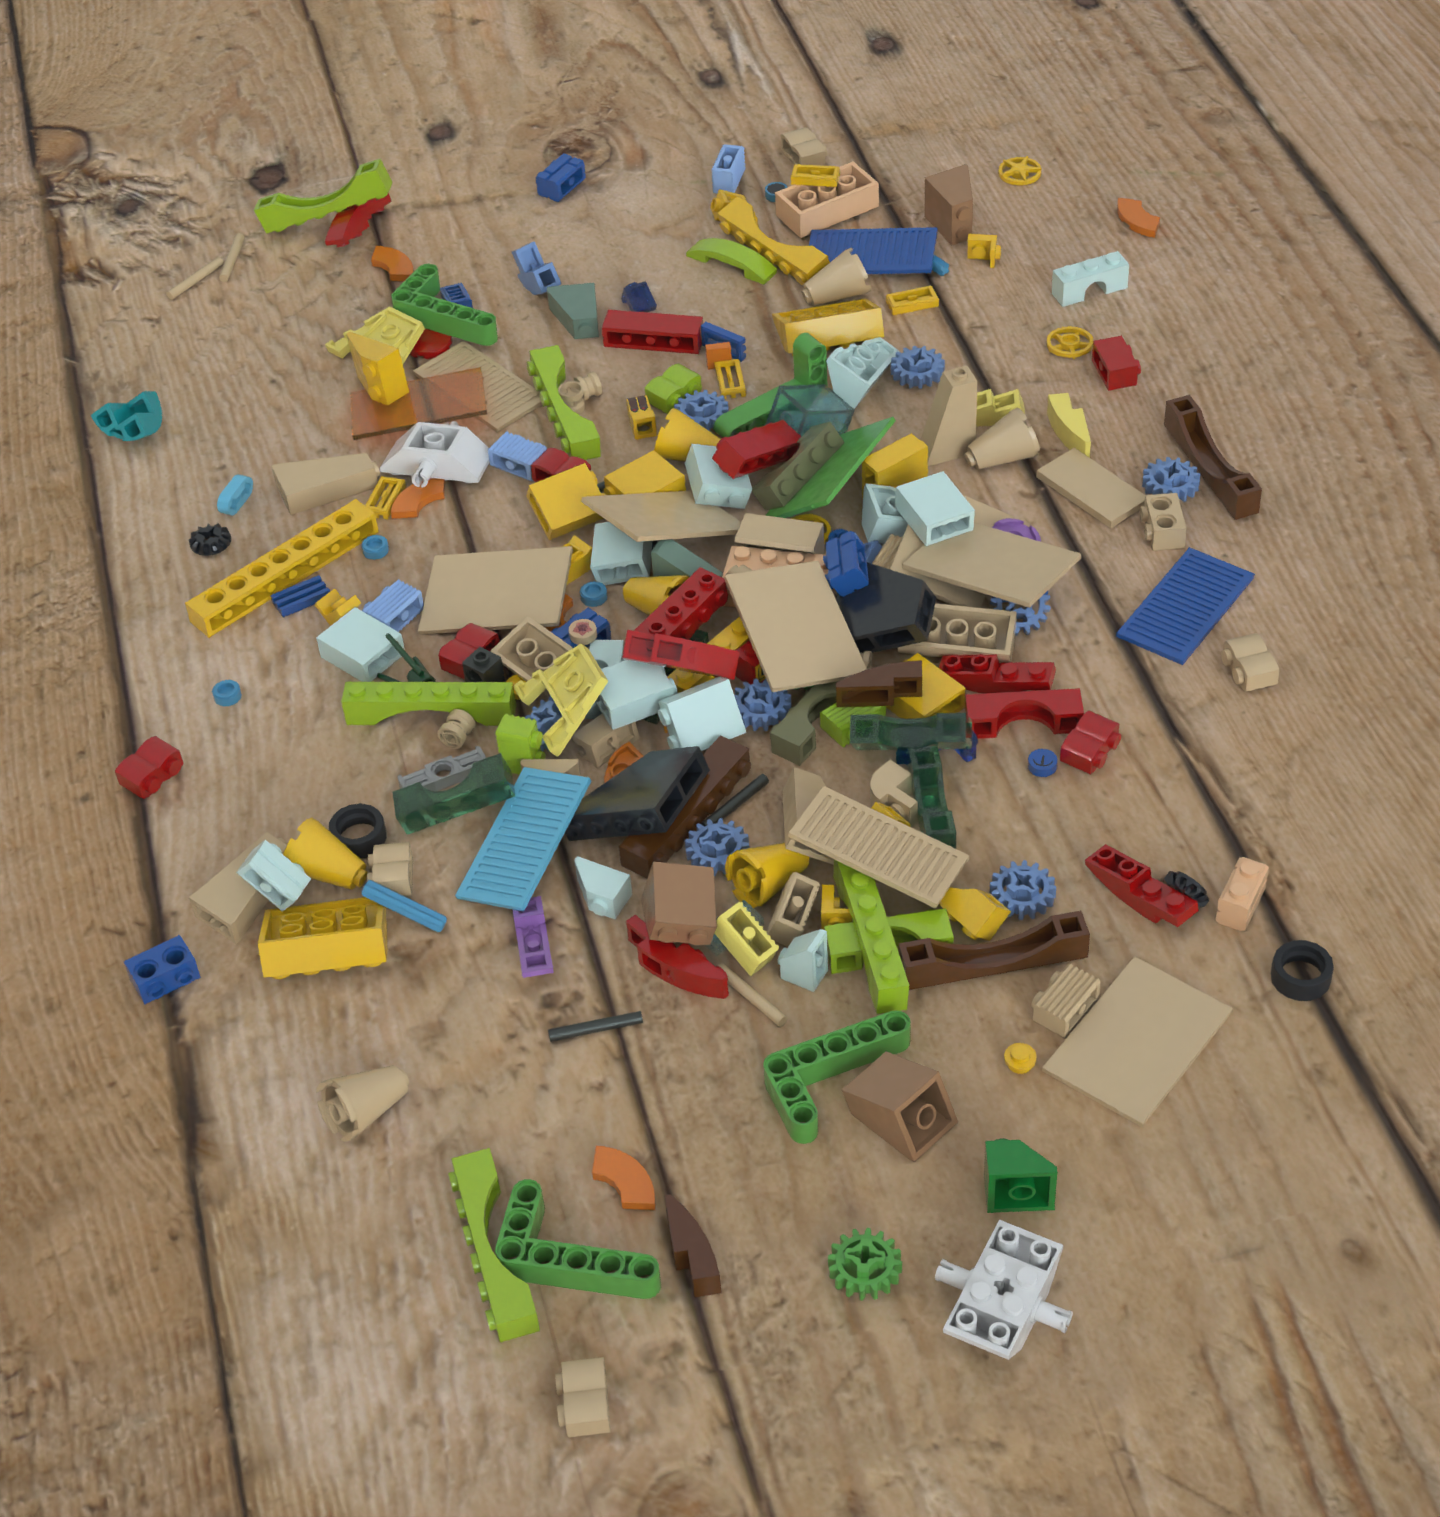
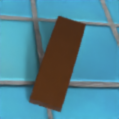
(880, 685)
(692, 1249)

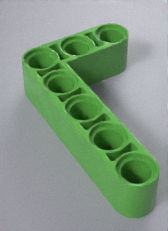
(417, 299)
(809, 369)
(819, 1060)
(565, 1256)

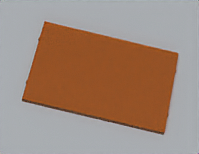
(429, 401)

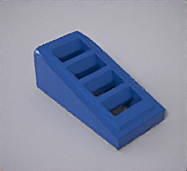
(456, 294)

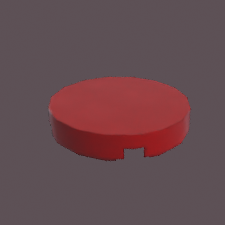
(431, 344)

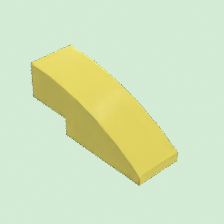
(993, 408)
(1068, 423)

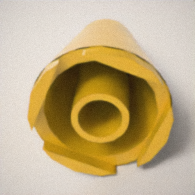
(679, 434)
(650, 592)
(325, 856)
(762, 871)

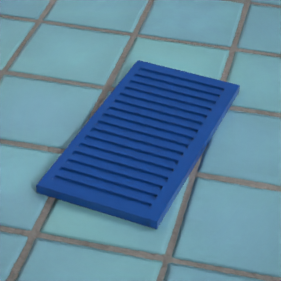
(881, 248)
(1185, 606)

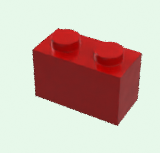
(1115, 363)

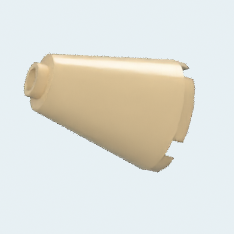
(837, 280)
(1003, 442)
(359, 1099)

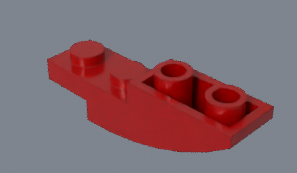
(353, 220)
(681, 654)
(987, 675)
(1135, 887)
(678, 966)

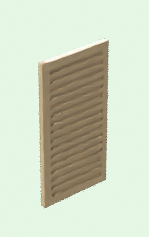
(505, 393)
(879, 846)

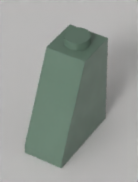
(575, 308)
(673, 559)

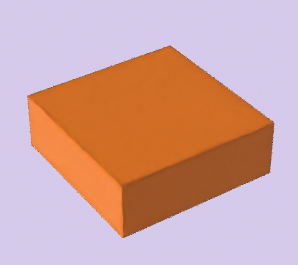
(716, 353)

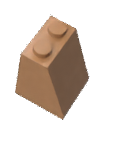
(950, 203)
(680, 903)
(901, 1104)

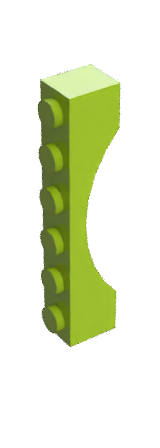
(281, 210)
(577, 433)
(373, 701)
(881, 957)
(509, 1297)

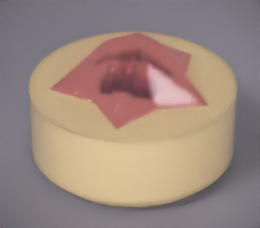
(582, 632)

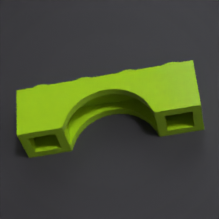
(845, 948)

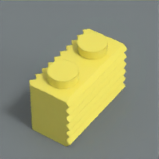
(745, 938)

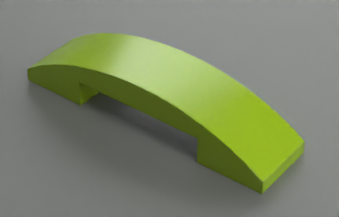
(735, 254)

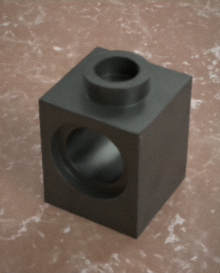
(483, 667)

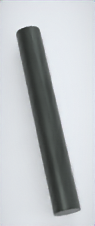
(737, 800)
(595, 1026)

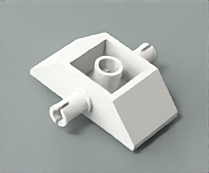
(438, 453)
(1005, 1291)

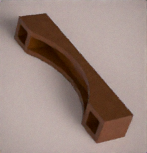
(1234, 488)
(727, 765)
(1050, 942)

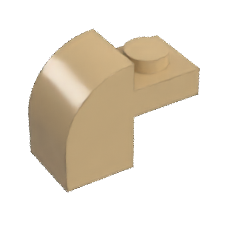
(892, 787)

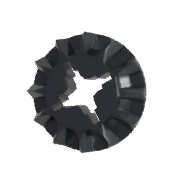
(212, 546)
(1187, 886)

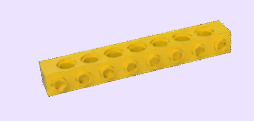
(281, 568)

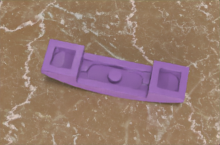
(533, 939)

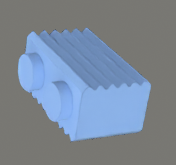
(728, 168)
(515, 454)
(396, 605)

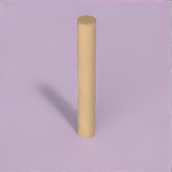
(231, 258)
(194, 278)
(754, 997)

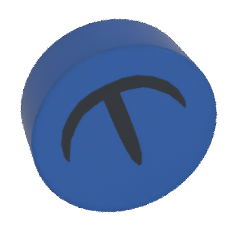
(1042, 762)

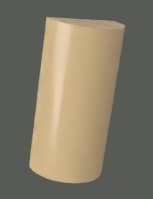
(968, 632)

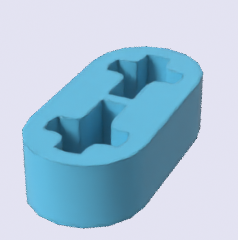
(235, 494)

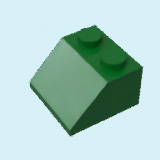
(1017, 1178)

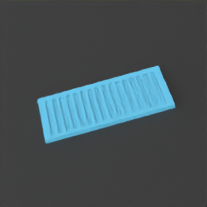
(523, 839)

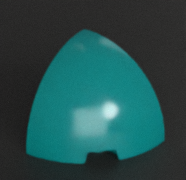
(132, 419)

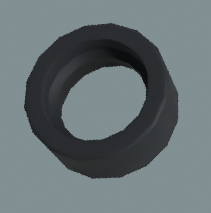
(359, 814)
(1296, 988)

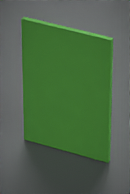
(836, 471)

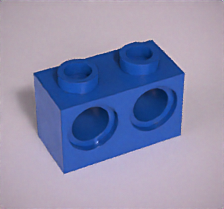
(162, 969)

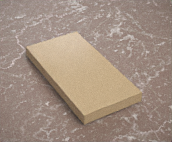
(1092, 487)

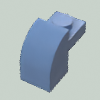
(534, 273)

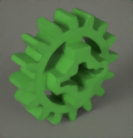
(865, 1264)

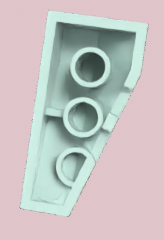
(858, 368)
(879, 513)

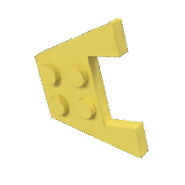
(386, 327)
(573, 685)

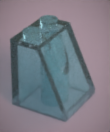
(810, 406)

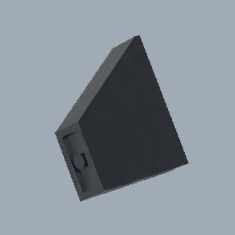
(888, 611)
(641, 797)

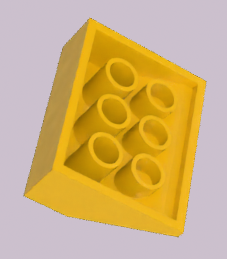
(831, 323)
(323, 937)

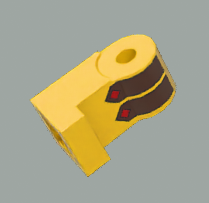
(641, 414)

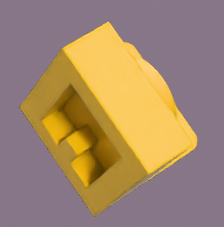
(721, 200)
(983, 248)
(334, 606)
(830, 908)

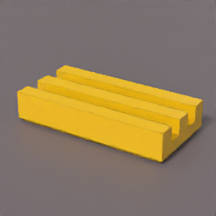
(815, 175)
(912, 300)
(731, 390)
(389, 495)

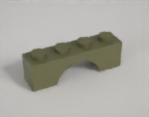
(784, 482)
(795, 736)

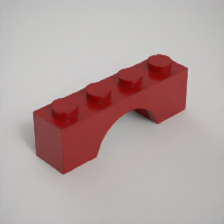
(1054, 708)

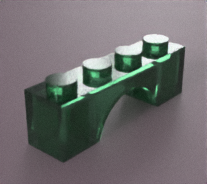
(891, 733)
(485, 785)
(928, 790)

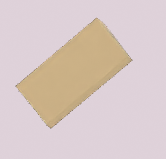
(781, 534)
(530, 649)

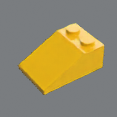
(378, 368)

